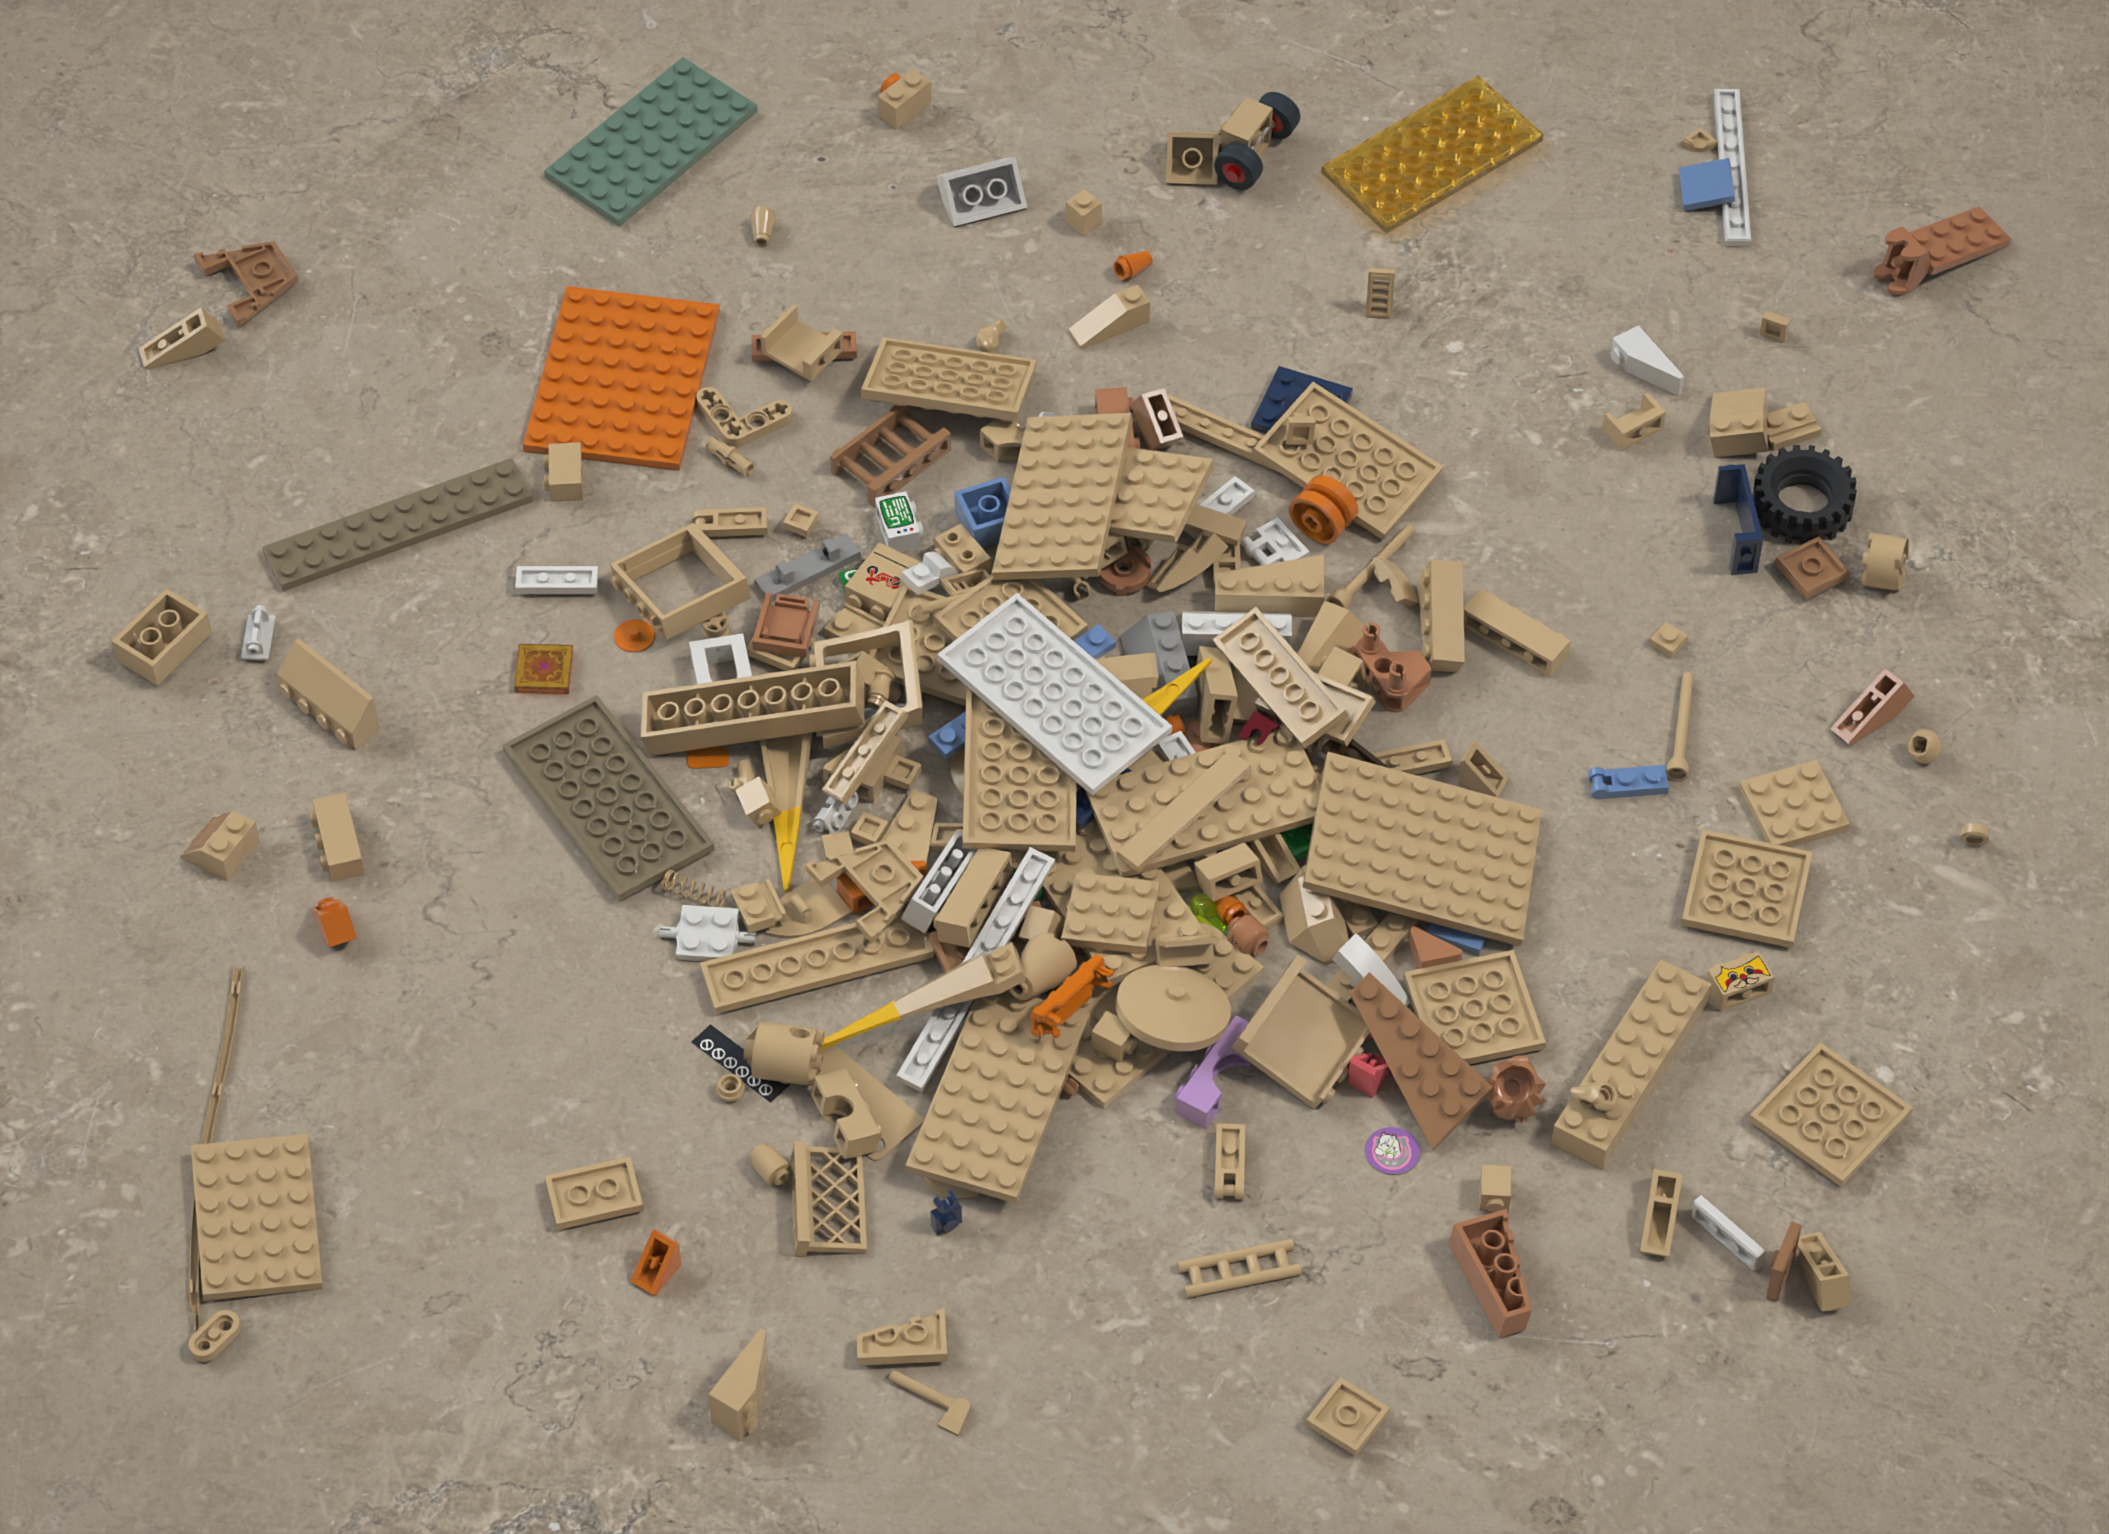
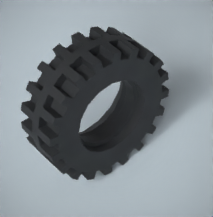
(1810, 469)

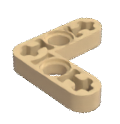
(741, 425)

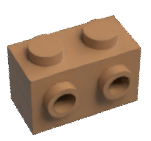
(1156, 420)

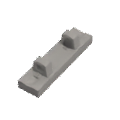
(809, 567)

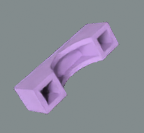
(1200, 1097)

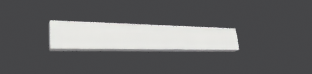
(1731, 145)

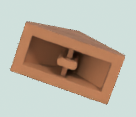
(1430, 950)

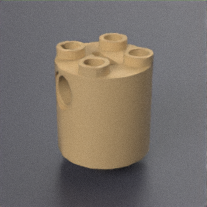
(784, 1053)

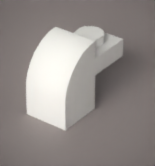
(927, 574)

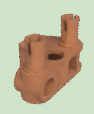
(1393, 676)

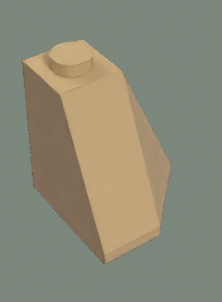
(1135, 671)

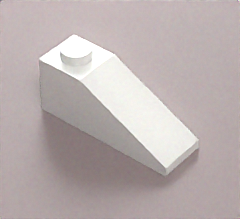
(1643, 359)

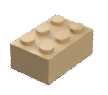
(161, 637)

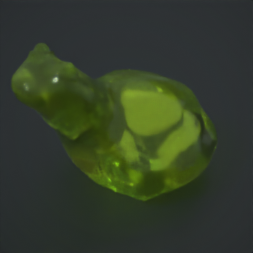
(1204, 911)

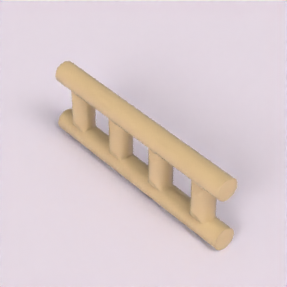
(1249, 1254)

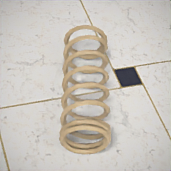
(667, 885)

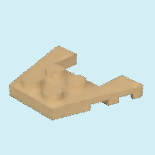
(880, 874)

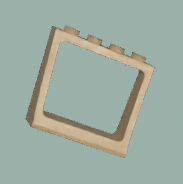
(894, 635)

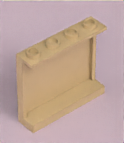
(1303, 1035)

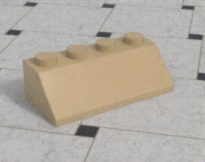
(327, 695)

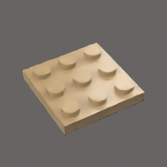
(1794, 805)
(1111, 913)

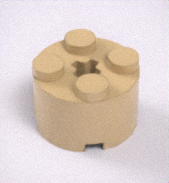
(1885, 561)

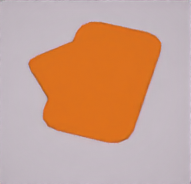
(708, 757)

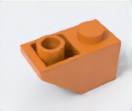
(334, 921)

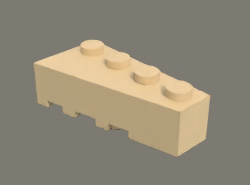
(1273, 588)
(1442, 615)
(1344, 669)

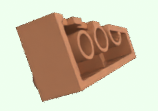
(1492, 1269)

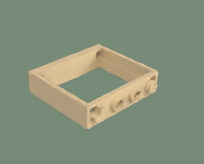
(665, 551)

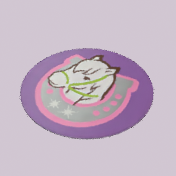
(1392, 1150)

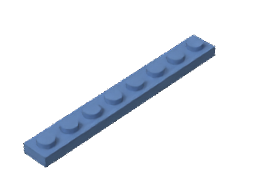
(951, 737)

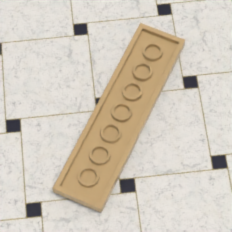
(810, 963)

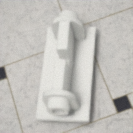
(258, 634)
(834, 816)

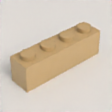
(1516, 632)
(973, 897)

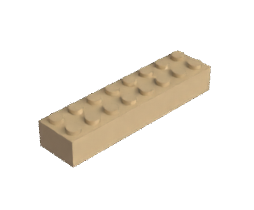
(753, 708)
(1633, 1062)

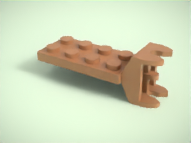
(1938, 248)

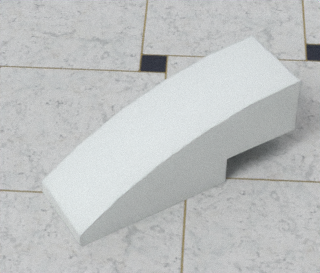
(1359, 959)

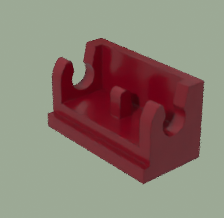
(1261, 725)

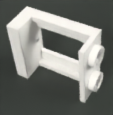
(716, 651)

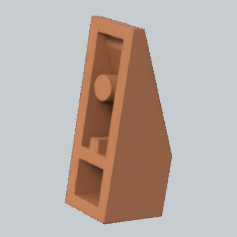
(1873, 708)

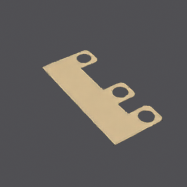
(891, 1113)

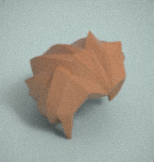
(1515, 1089)

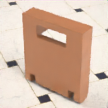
(786, 621)

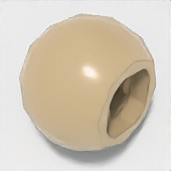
(1924, 746)

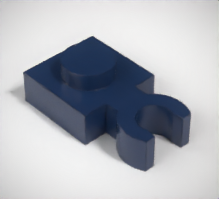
(946, 1214)

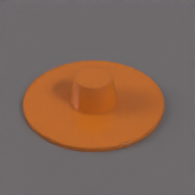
(634, 635)

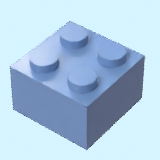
(983, 510)

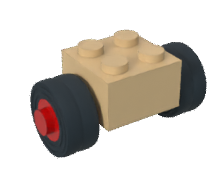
(1250, 134)

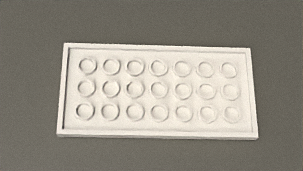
(1054, 693)

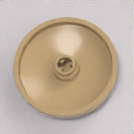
(1173, 1008)

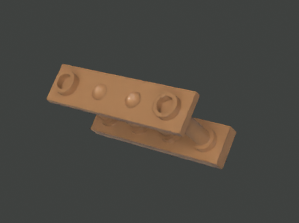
(897, 473)

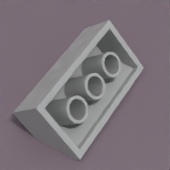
(1161, 635)

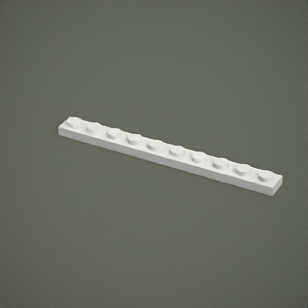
(995, 933)

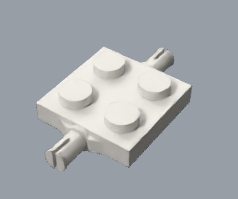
(706, 933)

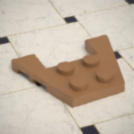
(259, 269)

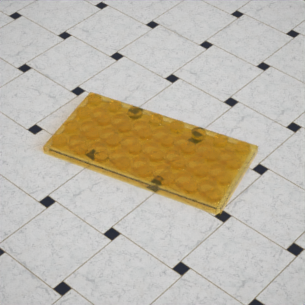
(1432, 153)

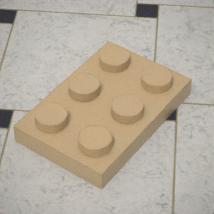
(594, 1193)

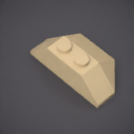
(1313, 920)

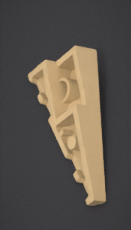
(1331, 628)

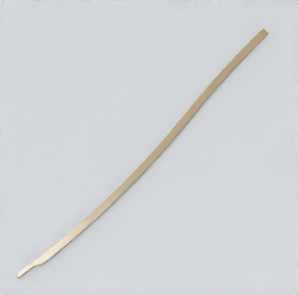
(194, 1275)

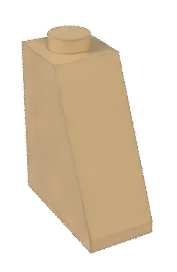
(875, 780)

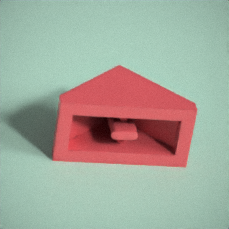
(1368, 1072)

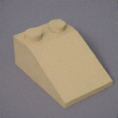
(1739, 422)
(739, 1392)

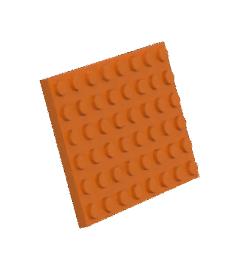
(623, 377)

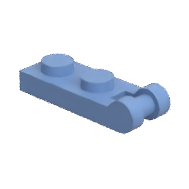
(1628, 781)

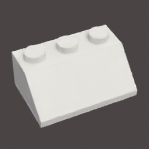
(982, 191)

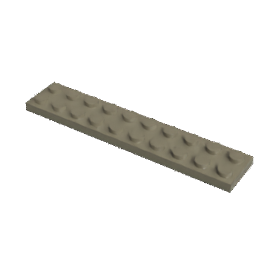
(397, 524)

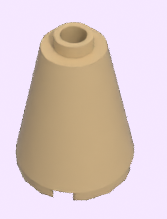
(1045, 965)

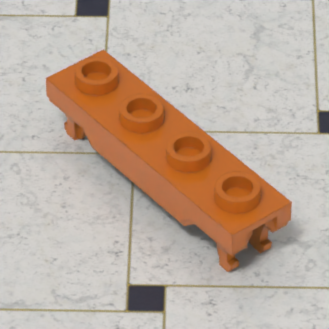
(1069, 997)

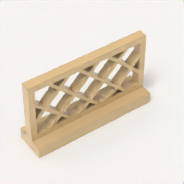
(803, 1206)

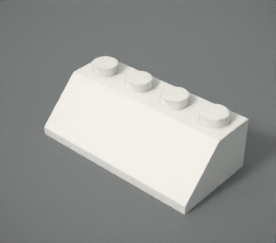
(1202, 627)

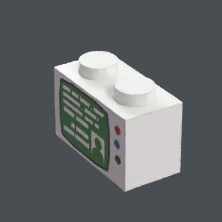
(898, 522)

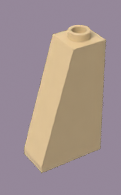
(1215, 697)

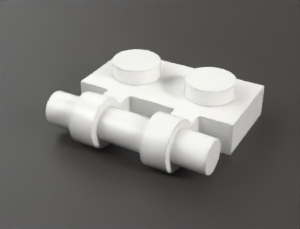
(1278, 541)

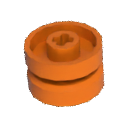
(1323, 509)

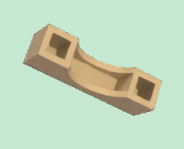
(1002, 439)

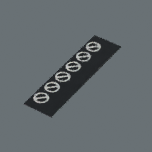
(732, 1058)

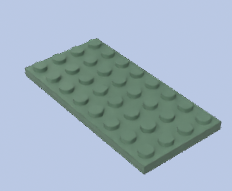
(650, 141)

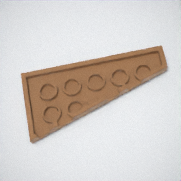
(1429, 1072)

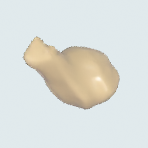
(988, 337)
(1599, 1094)

